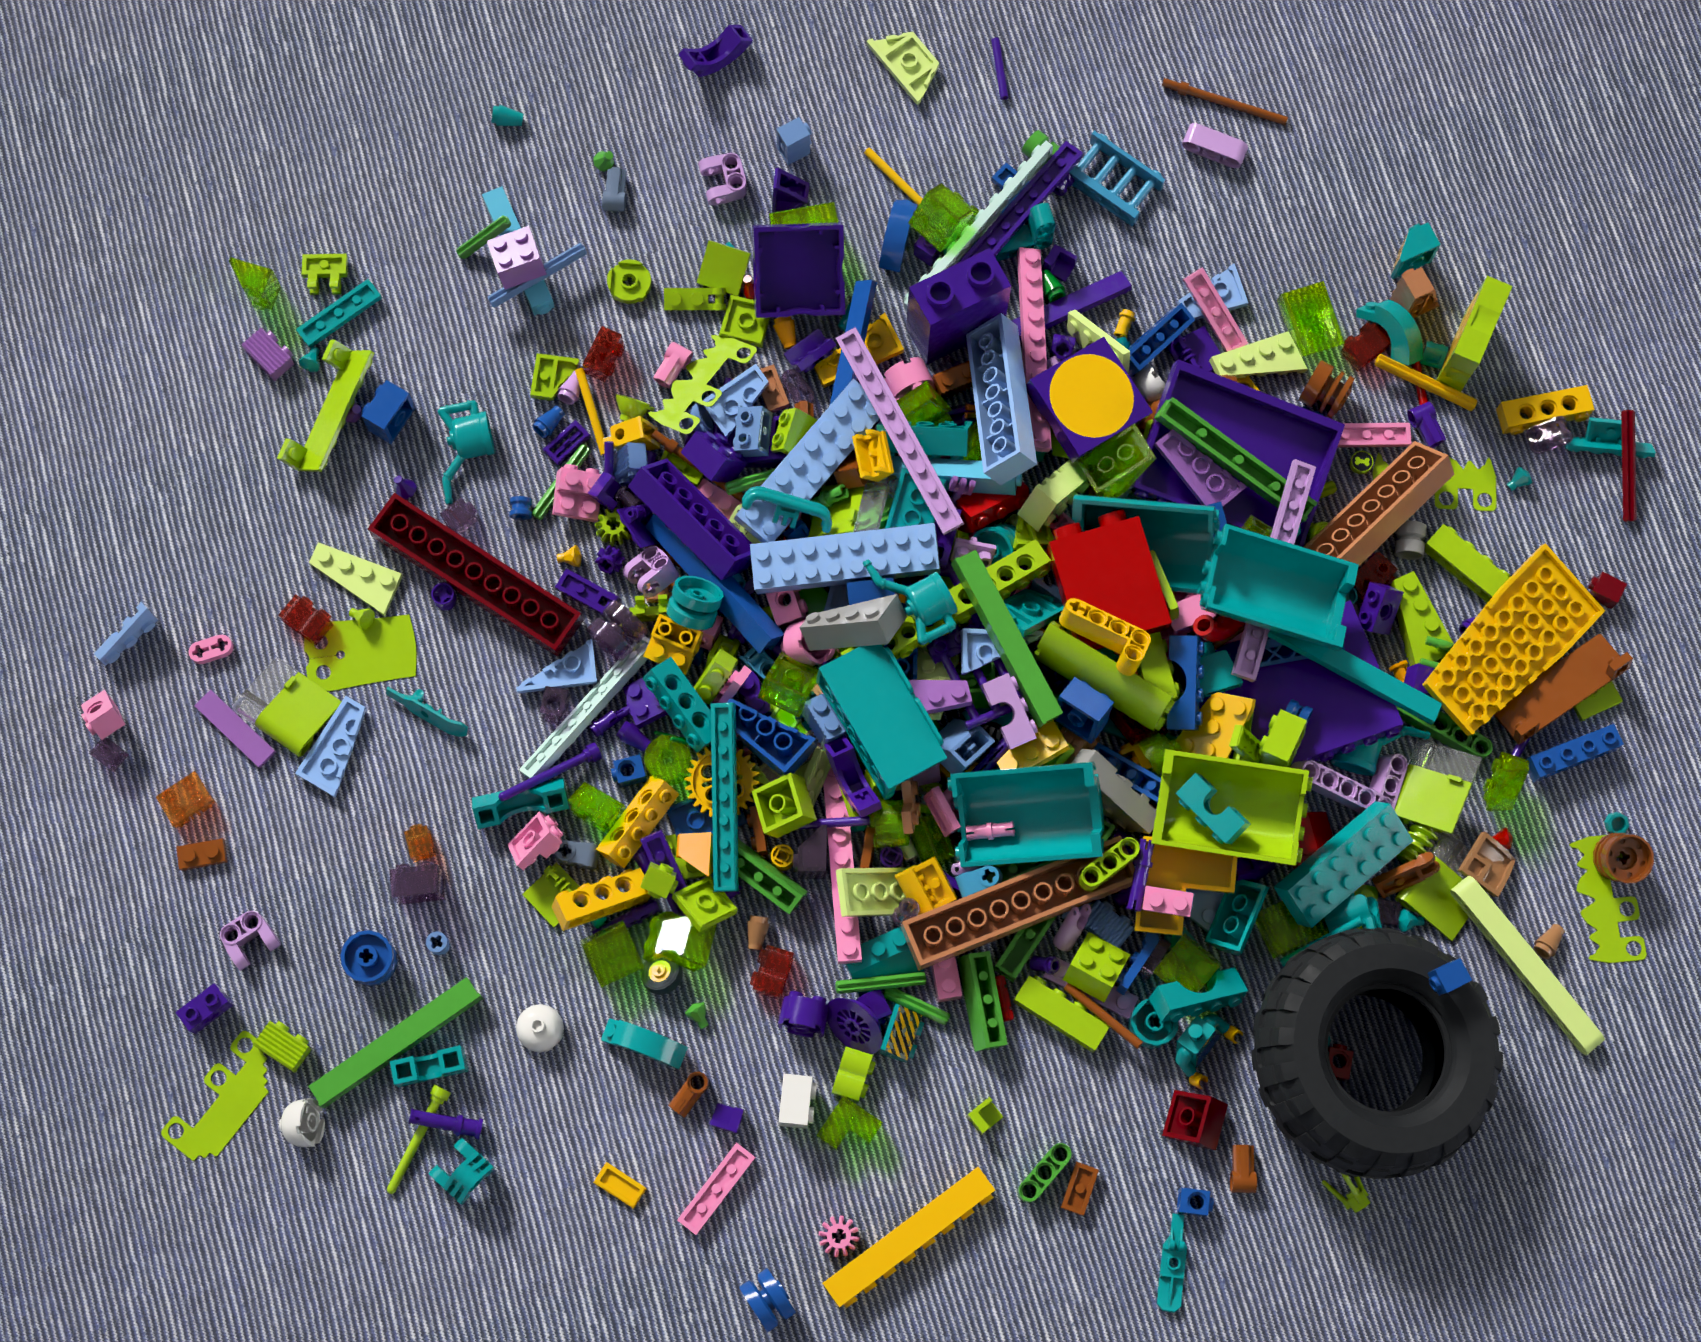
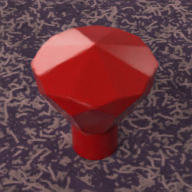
(748, 289)
(1504, 838)

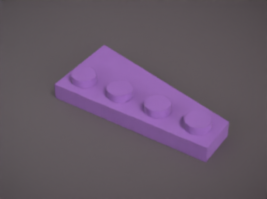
(1198, 471)
(942, 694)

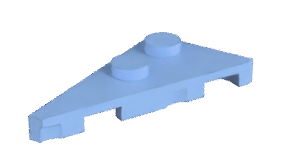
(979, 649)
(573, 670)

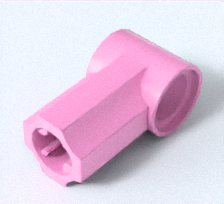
(674, 361)

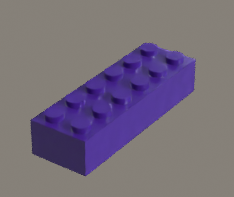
(692, 518)

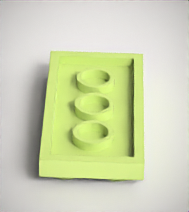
(869, 891)

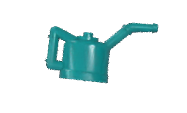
(468, 435)
(926, 602)
(1365, 758)

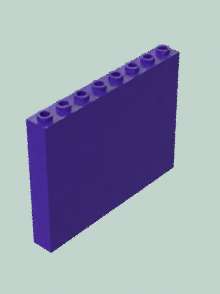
(1257, 422)
(1342, 710)

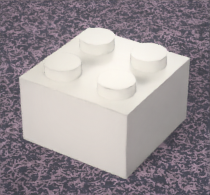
(796, 1101)

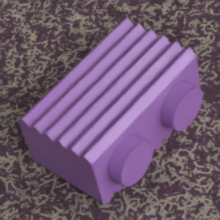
(268, 354)

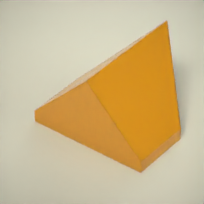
(697, 850)

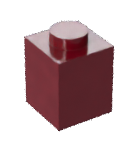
(1606, 589)

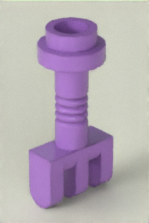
(960, 488)

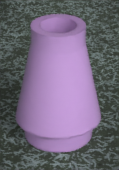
(570, 390)

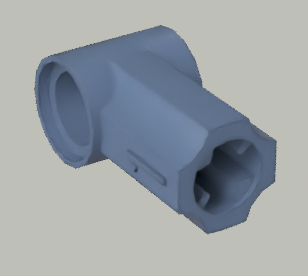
(615, 196)

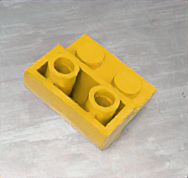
(673, 641)
(926, 885)

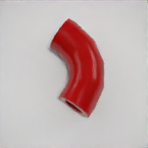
(1216, 629)

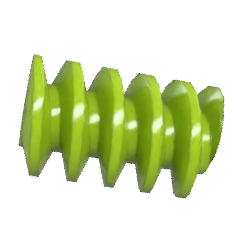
(1420, 836)

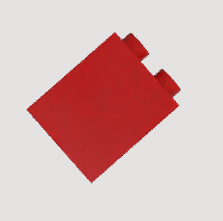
(1110, 571)

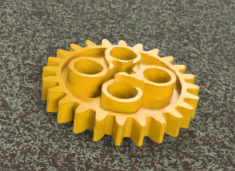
(701, 793)

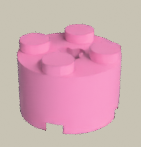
(905, 377)
(796, 647)

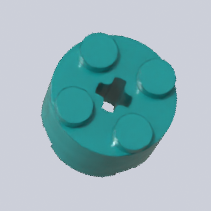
(1140, 1027)

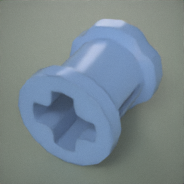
(436, 950)

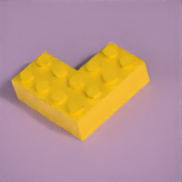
(1183, 870)

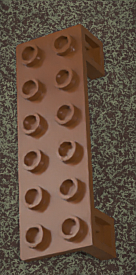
(1562, 688)

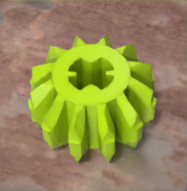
(604, 529)

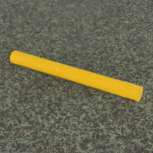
(892, 175)
(590, 406)

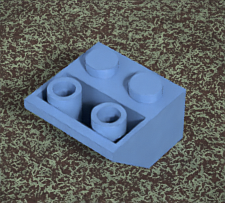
(963, 746)

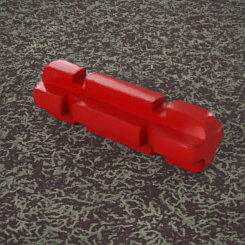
(1004, 998)

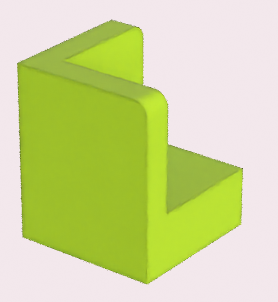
(984, 1116)

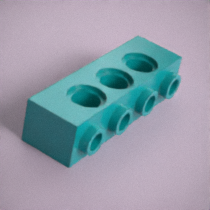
(681, 693)

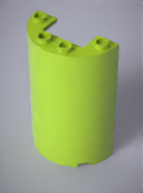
(1130, 694)
(1263, 793)

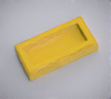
(620, 1185)

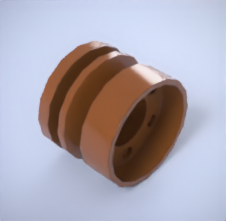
(1326, 389)
(1635, 861)

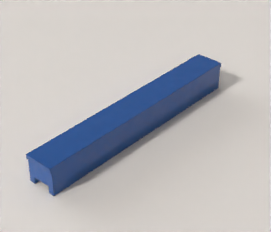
(736, 603)

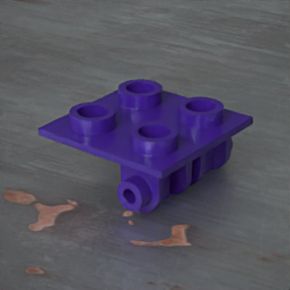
(1194, 348)
(635, 520)

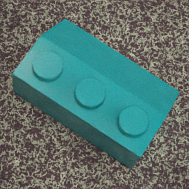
(1236, 917)
(882, 957)

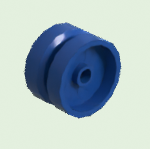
(355, 955)
(769, 1298)

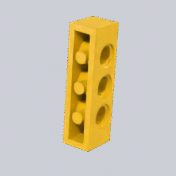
(1577, 398)
(637, 821)
(571, 915)

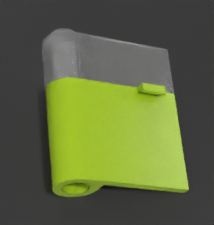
(860, 510)
(286, 706)
(1436, 785)
(1433, 896)

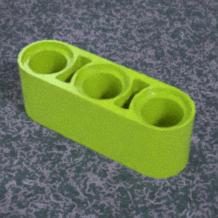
(1117, 856)

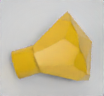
(571, 556)

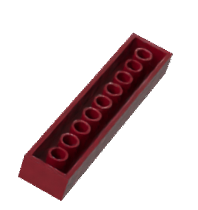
(476, 574)

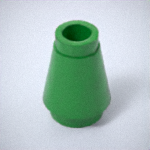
(1052, 287)

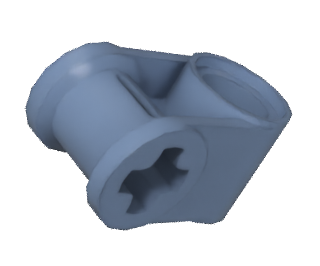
(582, 854)

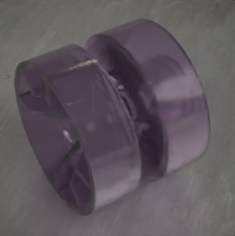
(612, 635)

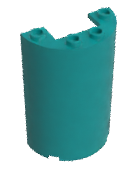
(1175, 531)
(1277, 586)
(1052, 809)

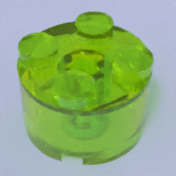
(664, 748)
(889, 825)

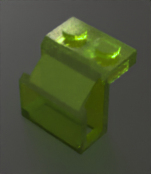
(678, 941)

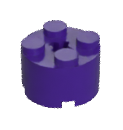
(803, 1015)

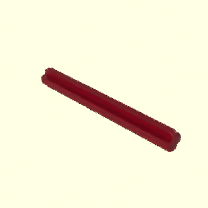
(1628, 465)

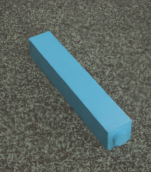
(498, 205)
(964, 469)

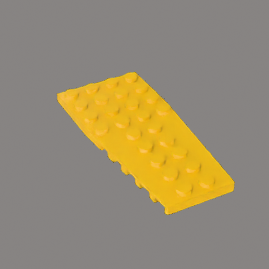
(1513, 640)

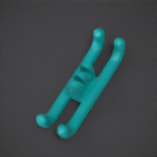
(788, 506)

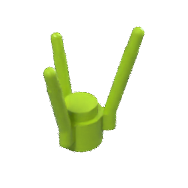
(1356, 1197)

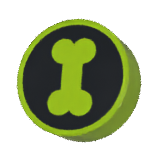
(1361, 462)

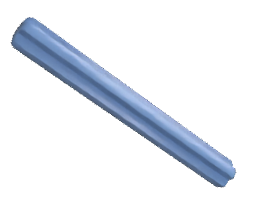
(551, 267)

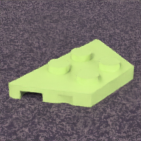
(907, 62)

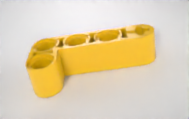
(1107, 631)

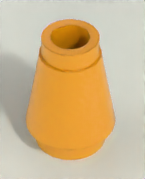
(786, 331)

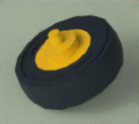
(661, 976)

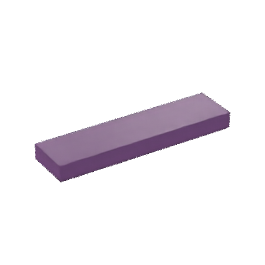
(235, 729)

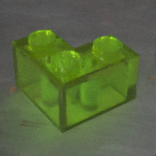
(845, 1118)

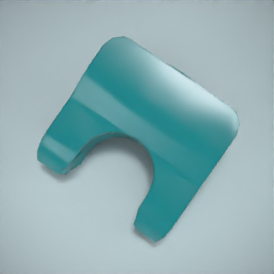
(1352, 908)

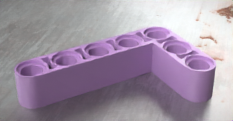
(1352, 790)

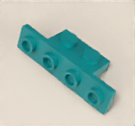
(1606, 437)

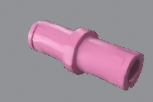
(990, 830)

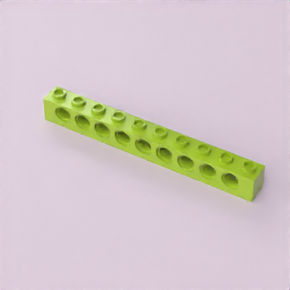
(1030, 555)

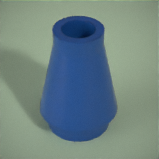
(548, 422)

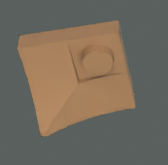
(1488, 864)

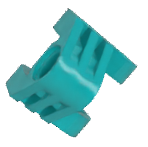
(466, 1175)

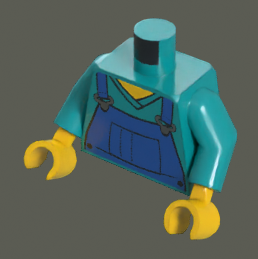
(1198, 1041)

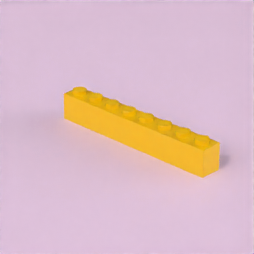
(908, 1237)

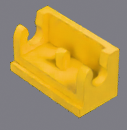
(873, 455)

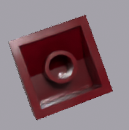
(1195, 1119)

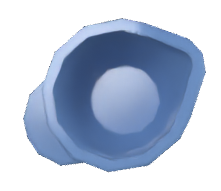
(699, 411)

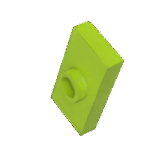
(1245, 744)

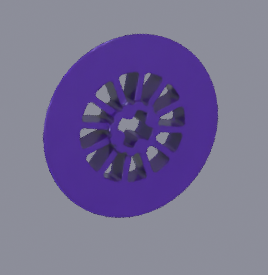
(855, 1025)

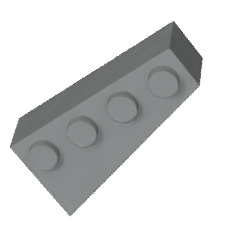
(854, 625)
(1120, 802)

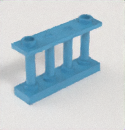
(1110, 198)

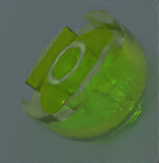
(1154, 749)

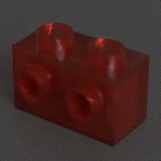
(603, 354)
(1376, 570)

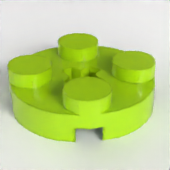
(629, 294)

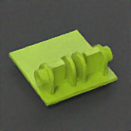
(545, 889)

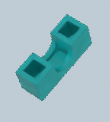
(1197, 795)
(430, 1067)

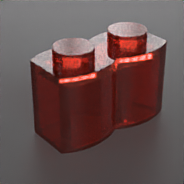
(1366, 345)
(305, 619)
(772, 972)

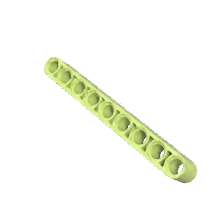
(1527, 965)

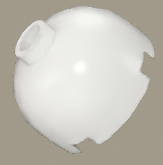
(1149, 384)
(539, 1028)
(302, 1123)

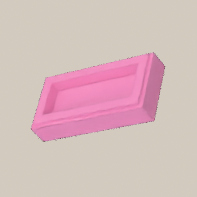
(941, 811)

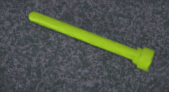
(438, 1097)

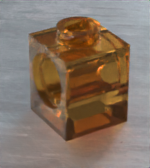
(419, 842)

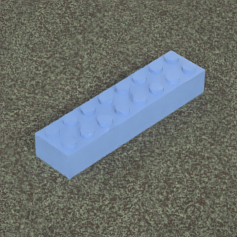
(1001, 399)
(812, 459)
(840, 558)

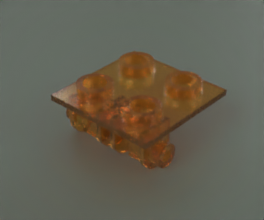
(185, 799)

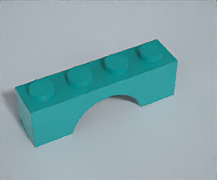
(545, 797)
(1175, 1001)

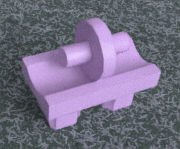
(964, 546)

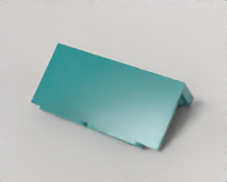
(881, 715)

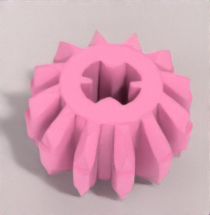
(844, 1242)

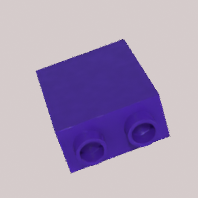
(955, 303)

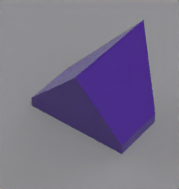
(788, 191)

